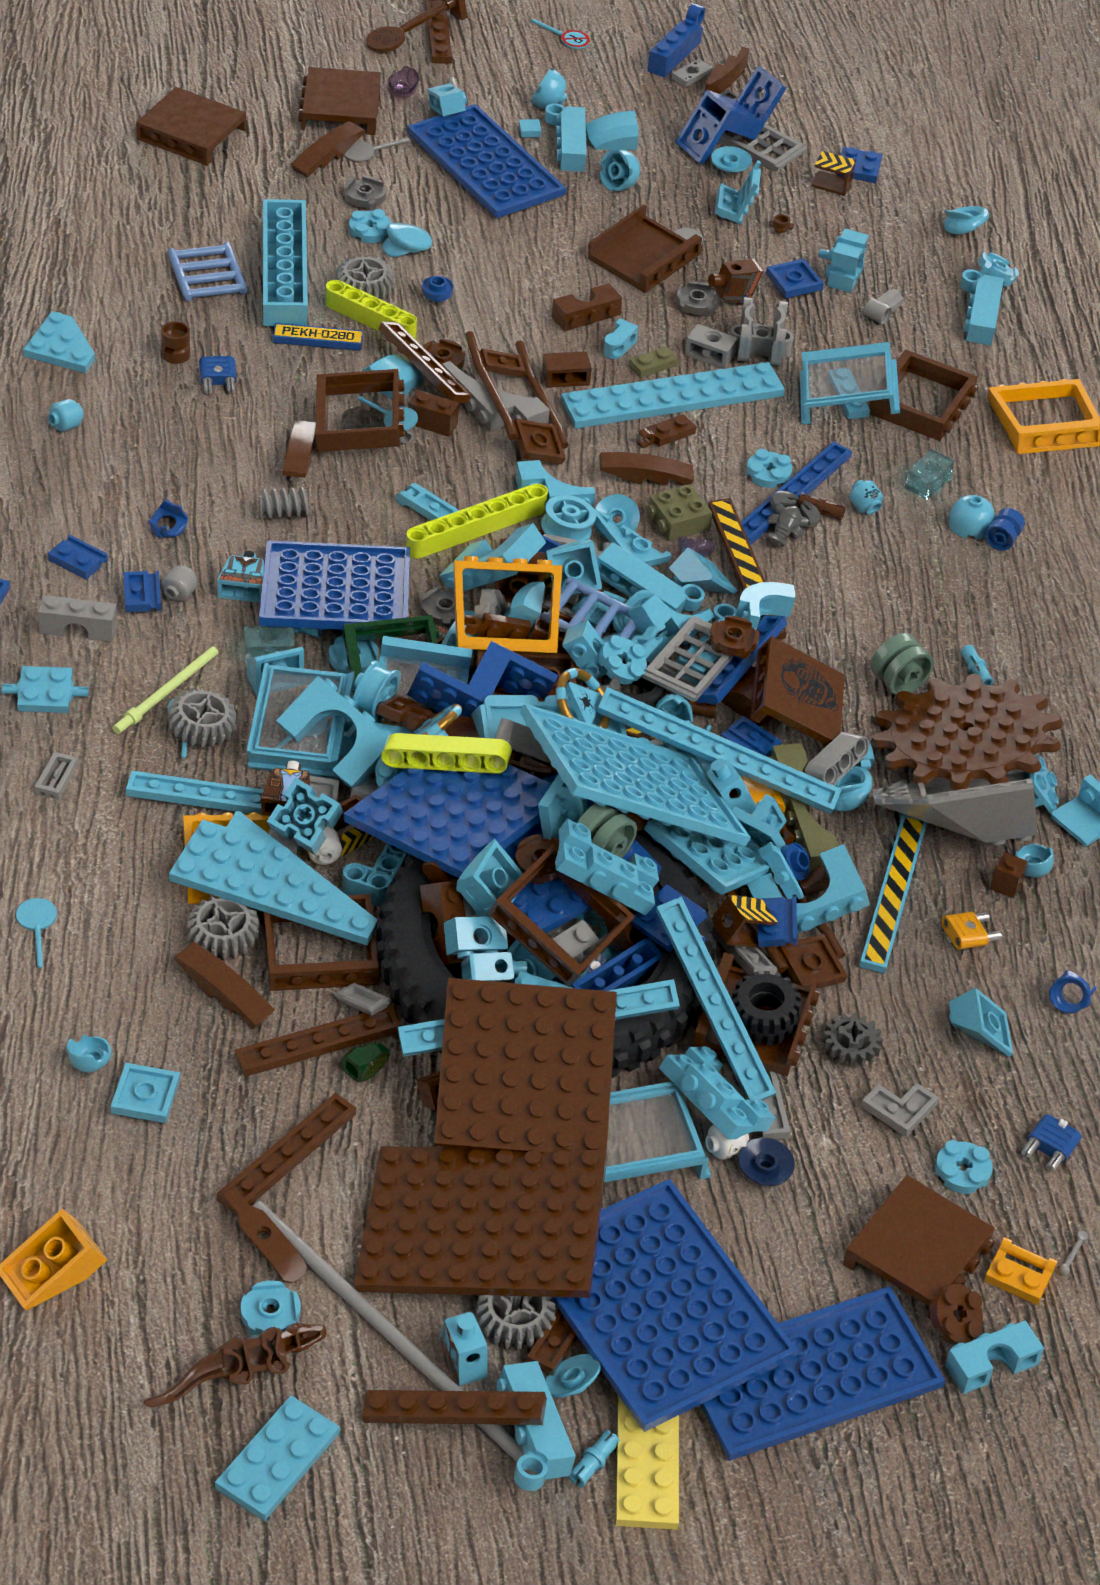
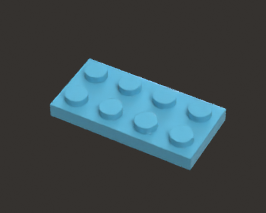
(277, 1458)

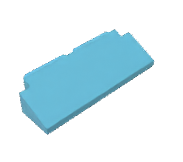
(508, 706)

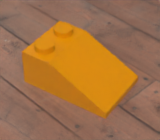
(51, 1261)

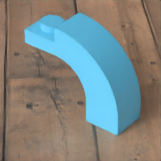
(765, 599)

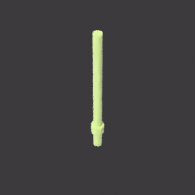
(134, 714)

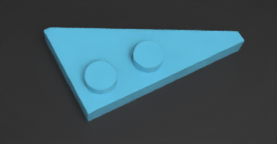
(630, 541)

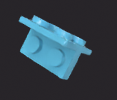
(1044, 786)

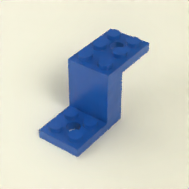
(719, 113)
(497, 668)

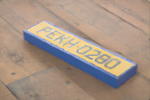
(318, 336)

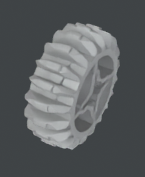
(367, 275)
(202, 717)
(223, 927)
(518, 1325)

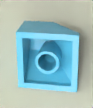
(578, 562)
(698, 570)
(286, 658)
(981, 1020)

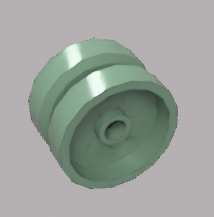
(902, 663)
(609, 829)

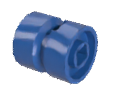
(1005, 529)

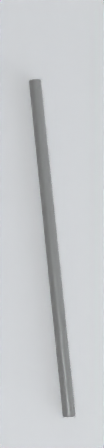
(387, 1329)

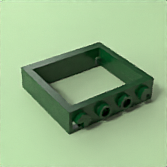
(377, 629)

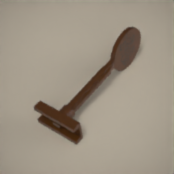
(392, 37)

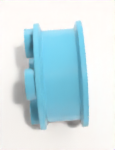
(568, 517)
(375, 687)

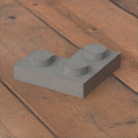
(901, 1113)

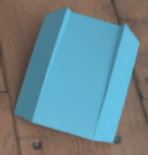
(614, 131)
(408, 372)
(527, 602)
(487, 878)

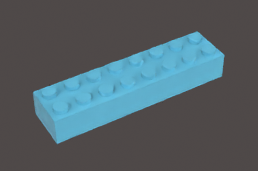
(284, 262)

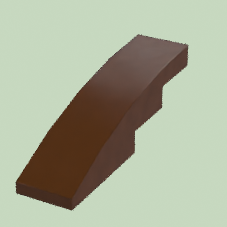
(725, 75)
(329, 146)
(300, 449)
(638, 467)
(224, 983)

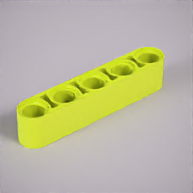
(366, 308)
(446, 753)

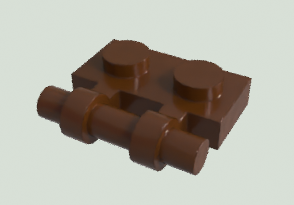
(403, 709)

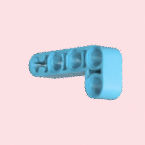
(374, 881)

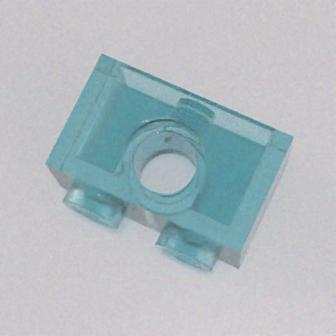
(929, 474)
(267, 640)

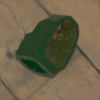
(365, 1061)

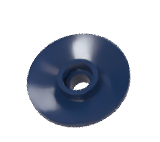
(767, 1153)

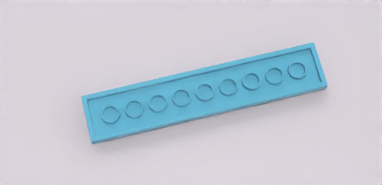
(672, 395)

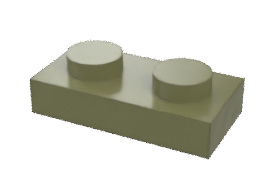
(653, 362)

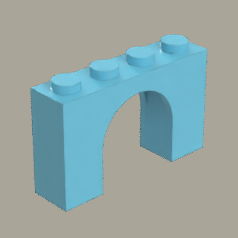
(520, 544)
(322, 701)
(843, 896)

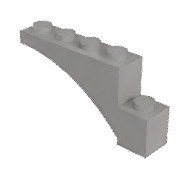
(484, 408)

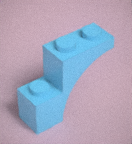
(533, 473)
(654, 612)

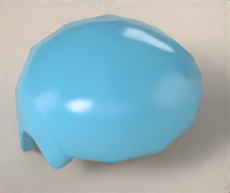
(676, 706)
(1039, 859)
(89, 1053)

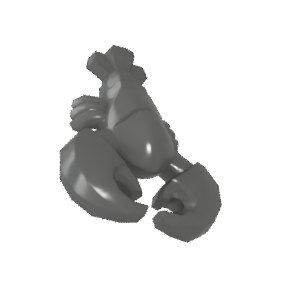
(789, 518)

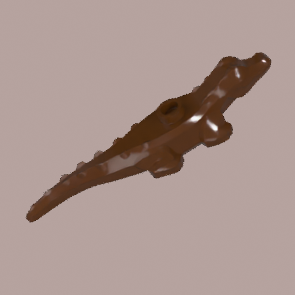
(243, 1357)

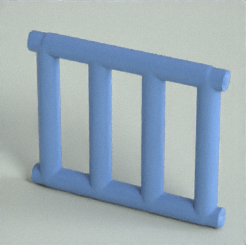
(185, 281)
(593, 596)

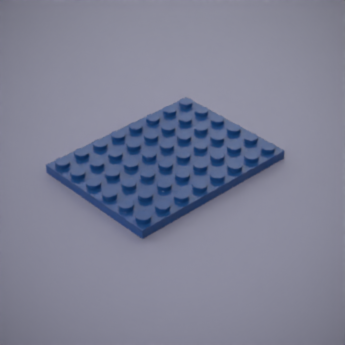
(670, 1310)

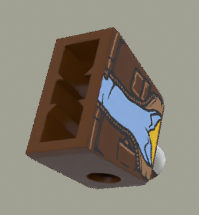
(278, 783)

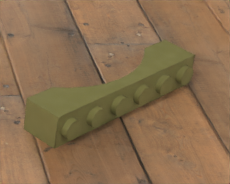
(805, 829)

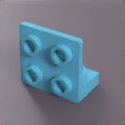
(1082, 813)

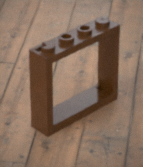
(935, 371)
(353, 384)
(537, 941)
(324, 973)

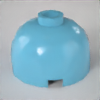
(550, 90)
(619, 170)
(971, 516)

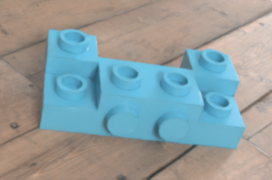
(622, 880)
(699, 1080)

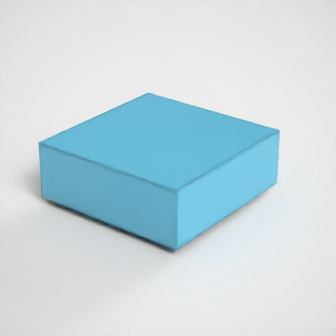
(530, 128)

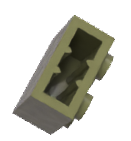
(679, 512)

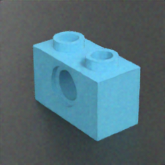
(447, 99)
(583, 646)
(460, 937)

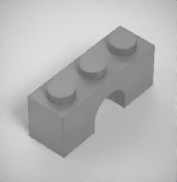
(95, 616)

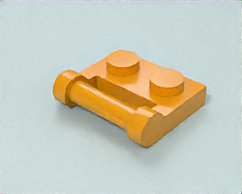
(1018, 1278)

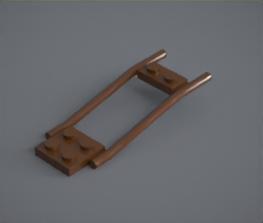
(534, 439)
(811, 958)

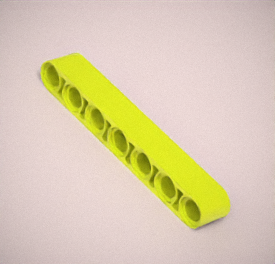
(476, 520)

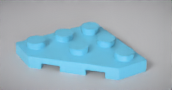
(61, 344)

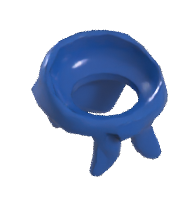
(168, 509)
(1056, 995)

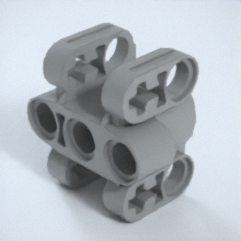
(762, 339)

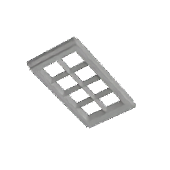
(785, 158)
(673, 684)

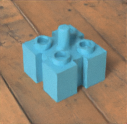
(846, 260)
(305, 816)

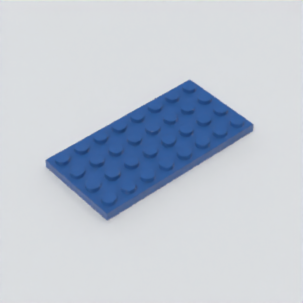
(486, 161)
(845, 1366)

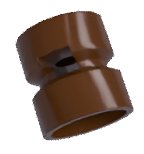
(175, 342)

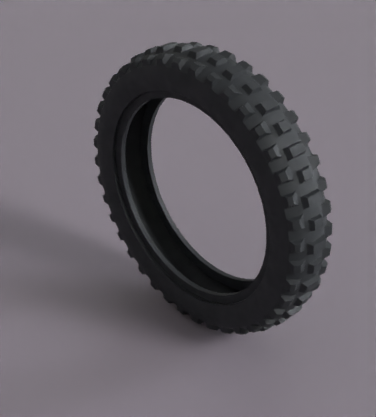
(420, 978)

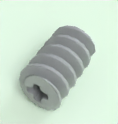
(283, 502)

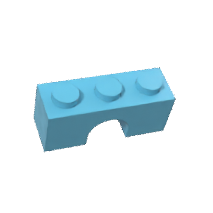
(1012, 1344)

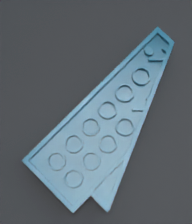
(261, 873)

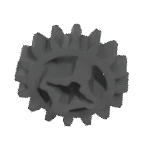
(852, 1039)

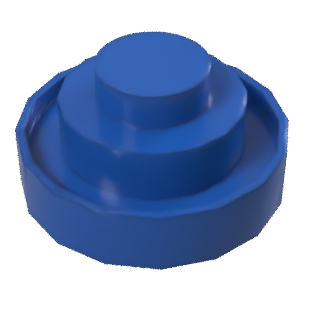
(437, 288)
(797, 860)

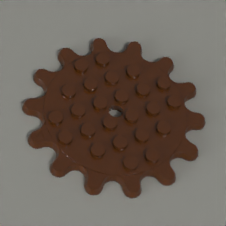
(933, 740)

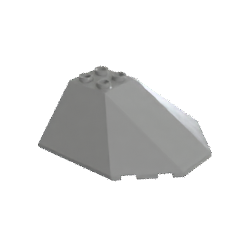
(979, 812)

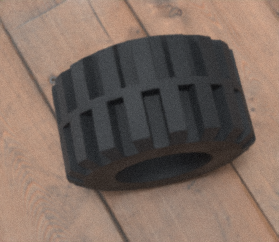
(772, 992)

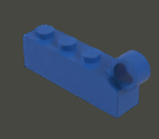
(677, 43)
(624, 970)

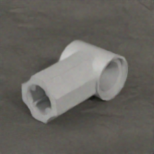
(881, 309)

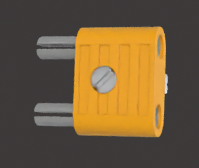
(966, 930)

